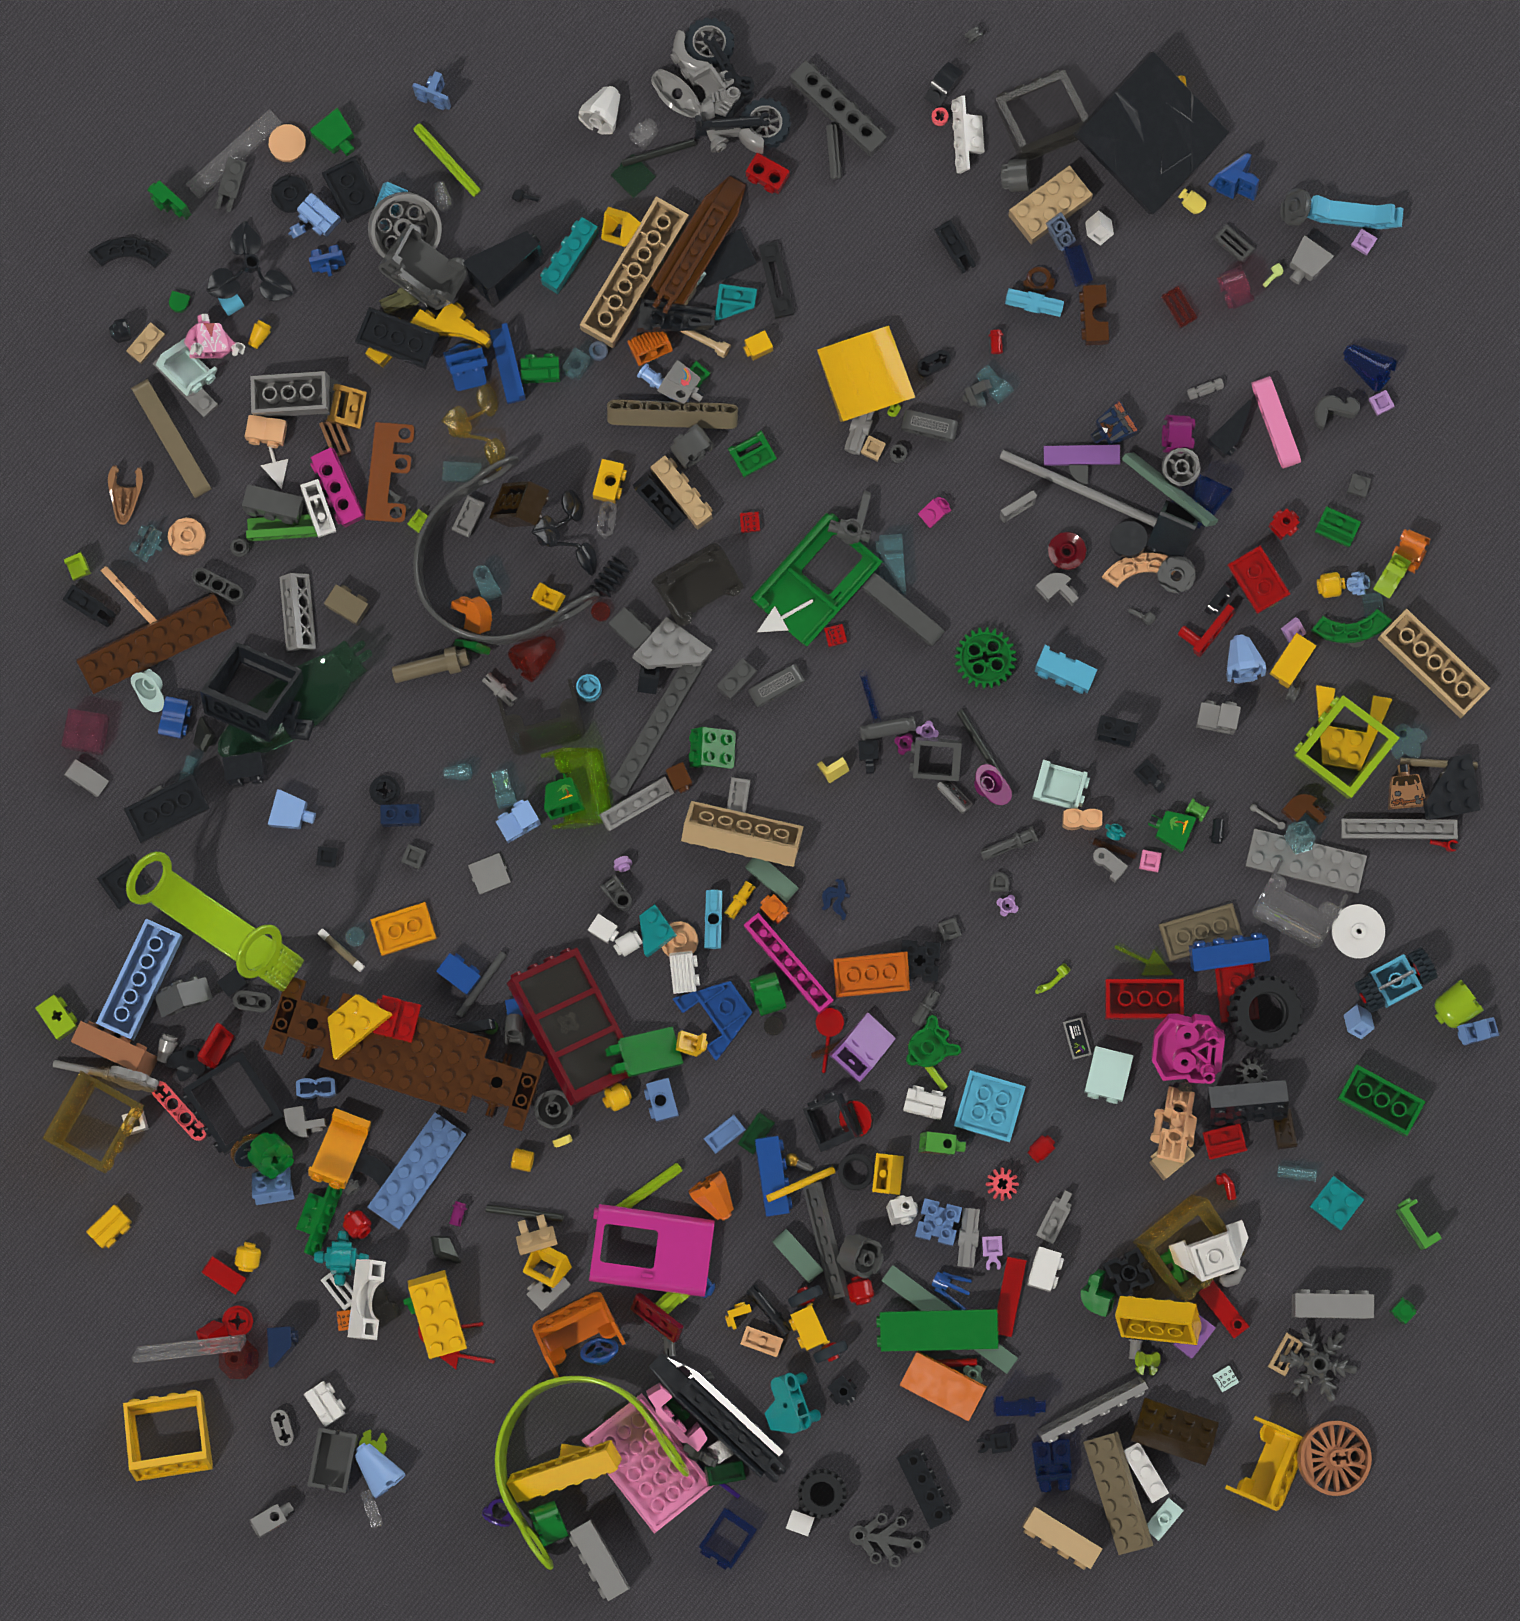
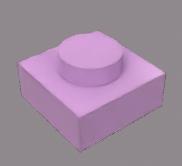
(1364, 242)
(1381, 402)
(1292, 628)

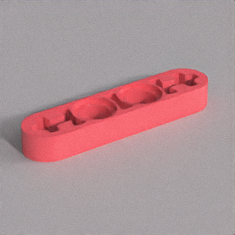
(176, 1113)

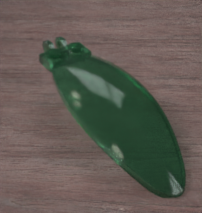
(323, 687)

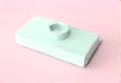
(1163, 1518)

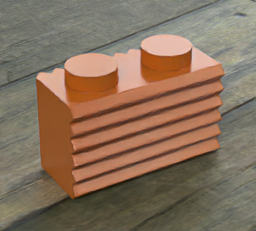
(649, 346)

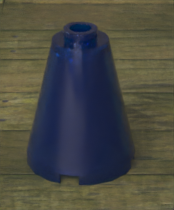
(1370, 365)
(1210, 494)

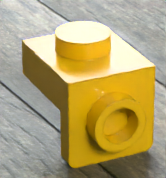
(547, 597)
(691, 1043)
(740, 1309)

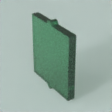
(633, 177)

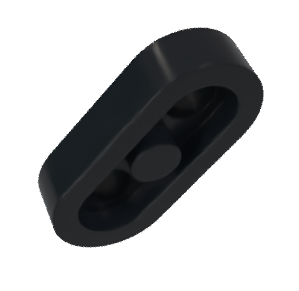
(1225, 592)

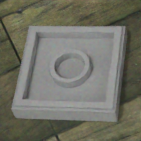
(1018, 506)

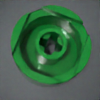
(767, 993)
(270, 1154)
(548, 1523)

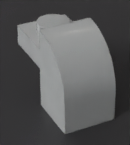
(1055, 584)
(298, 1124)

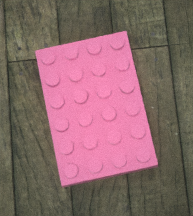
(646, 1471)

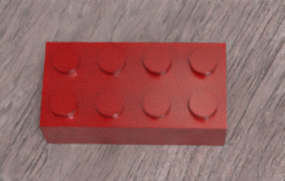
(1143, 998)

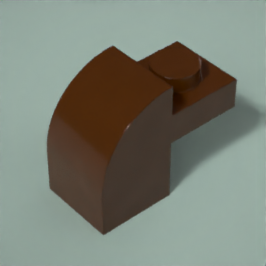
(1303, 804)

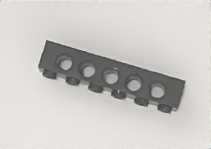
(810, 71)

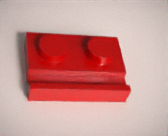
(1224, 1141)

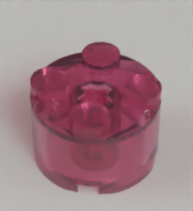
(1236, 288)

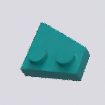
(734, 300)
(655, 930)

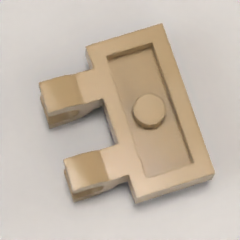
(535, 1240)

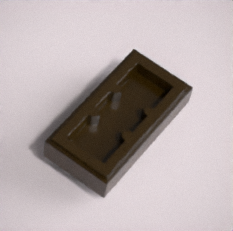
(1285, 1132)

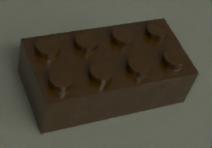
(519, 504)
(1174, 1431)

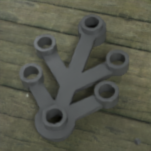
(883, 1539)

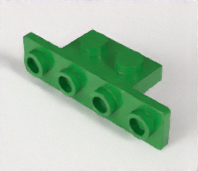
(317, 1218)

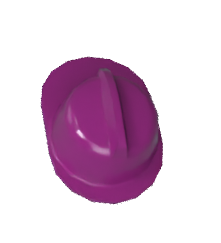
(992, 785)

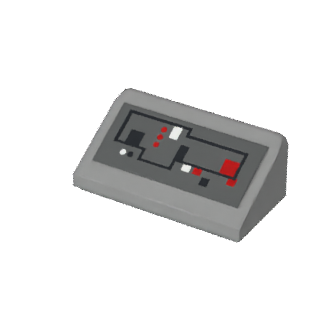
(954, 795)

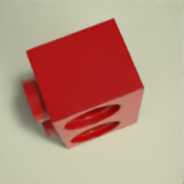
(770, 169)

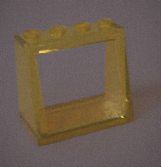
(71, 1109)
(1166, 1227)

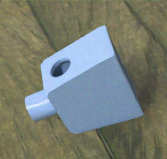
(289, 812)

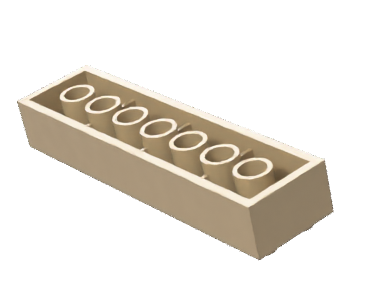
(634, 272)

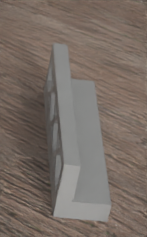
(293, 612)

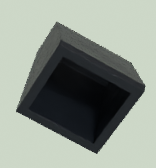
(1172, 530)

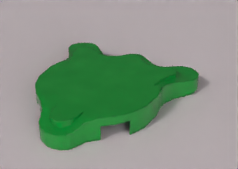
(929, 1045)

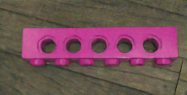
(788, 963)

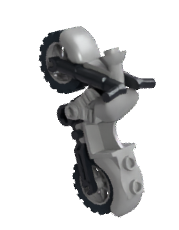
(726, 91)

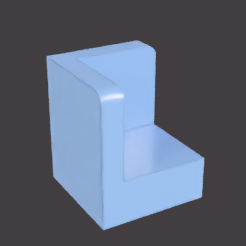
(1359, 1021)

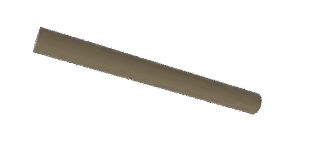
(1428, 762)

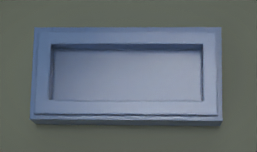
(724, 1134)

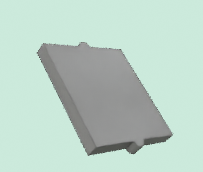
(489, 873)

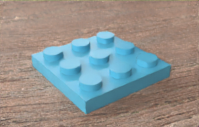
(989, 1106)

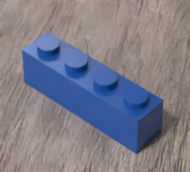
(1229, 952)
(772, 1174)

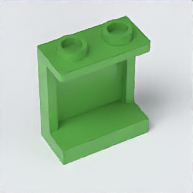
(1413, 1226)

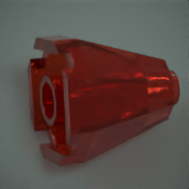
(532, 656)
(245, 1365)

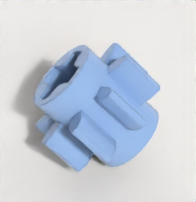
(1358, 583)

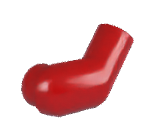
(1229, 1185)

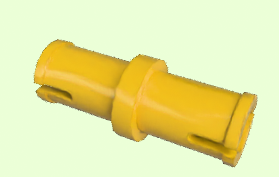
(739, 900)

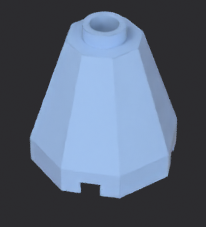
(1244, 661)

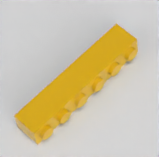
(564, 1471)

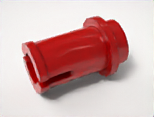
(996, 341)

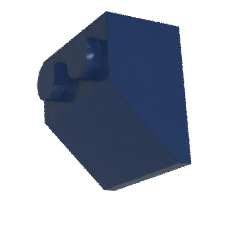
(280, 1344)

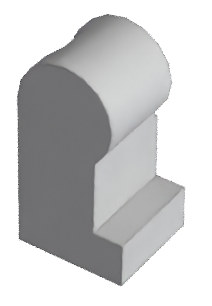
(1105, 858)

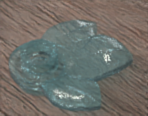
(1410, 743)

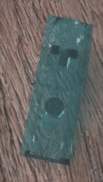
(893, 558)

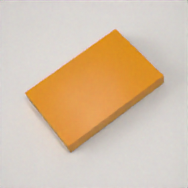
(403, 929)

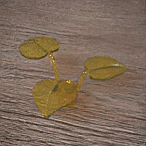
(459, 424)

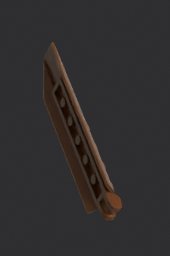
(698, 243)

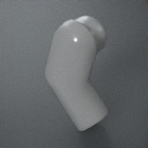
(1232, 1279)

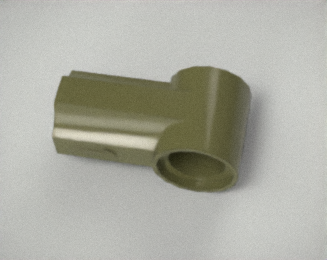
(398, 301)

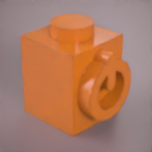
(774, 909)

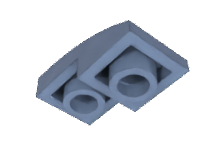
(1060, 231)

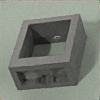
(915, 749)

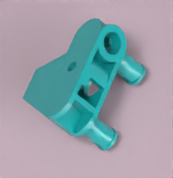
(784, 1413)

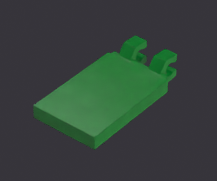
(646, 1052)

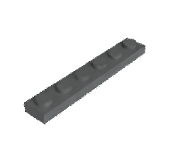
(825, 1240)

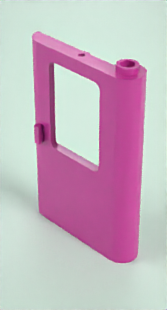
(680, 1253)

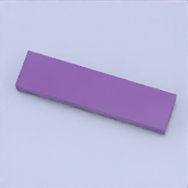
(1081, 455)

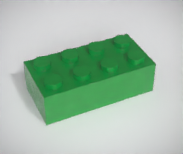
(1380, 1100)

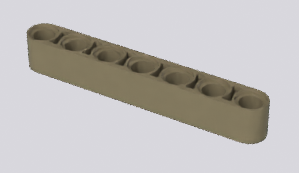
(672, 414)
(171, 438)

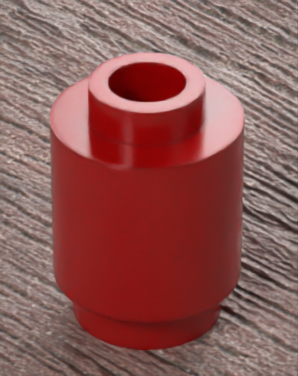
(1041, 1148)

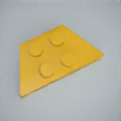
(353, 1023)

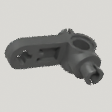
(856, 525)

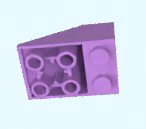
(862, 1047)

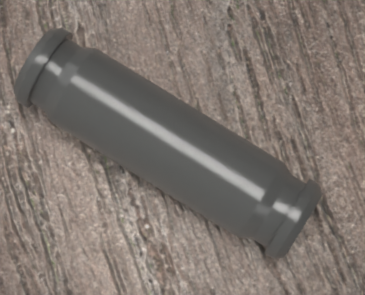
(887, 728)

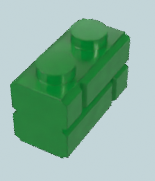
(540, 369)

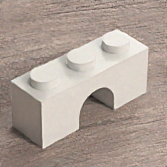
(1145, 1472)

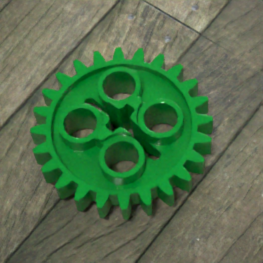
(981, 641)

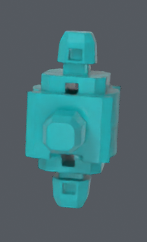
(340, 1258)

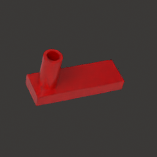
(1201, 644)
(1223, 1309)

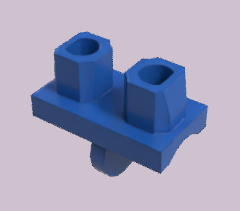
(328, 261)

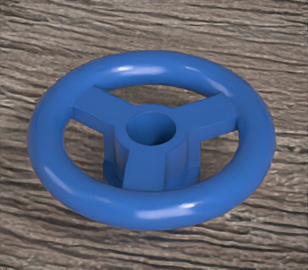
(600, 1354)

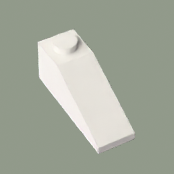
(317, 508)

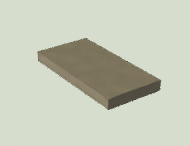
(1202, 926)

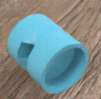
(589, 688)

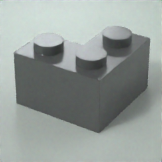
(183, 995)

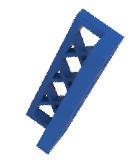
(507, 364)

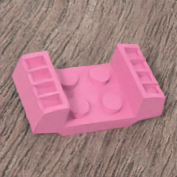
(693, 1436)

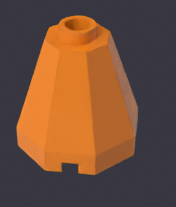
(713, 1196)

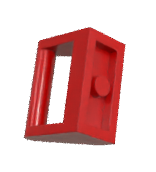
(215, 1046)

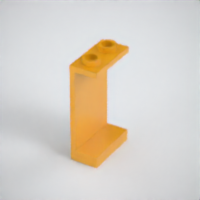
(340, 1149)

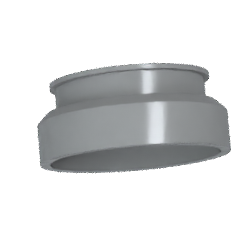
(425, 215)

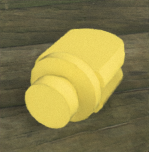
(1192, 201)

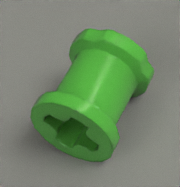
(1197, 809)

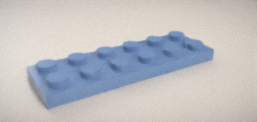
(416, 1170)

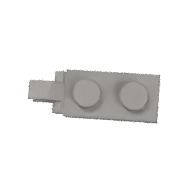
(1055, 1218)

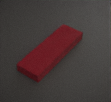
(656, 1317)

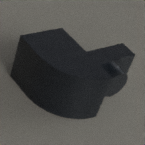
(943, 83)

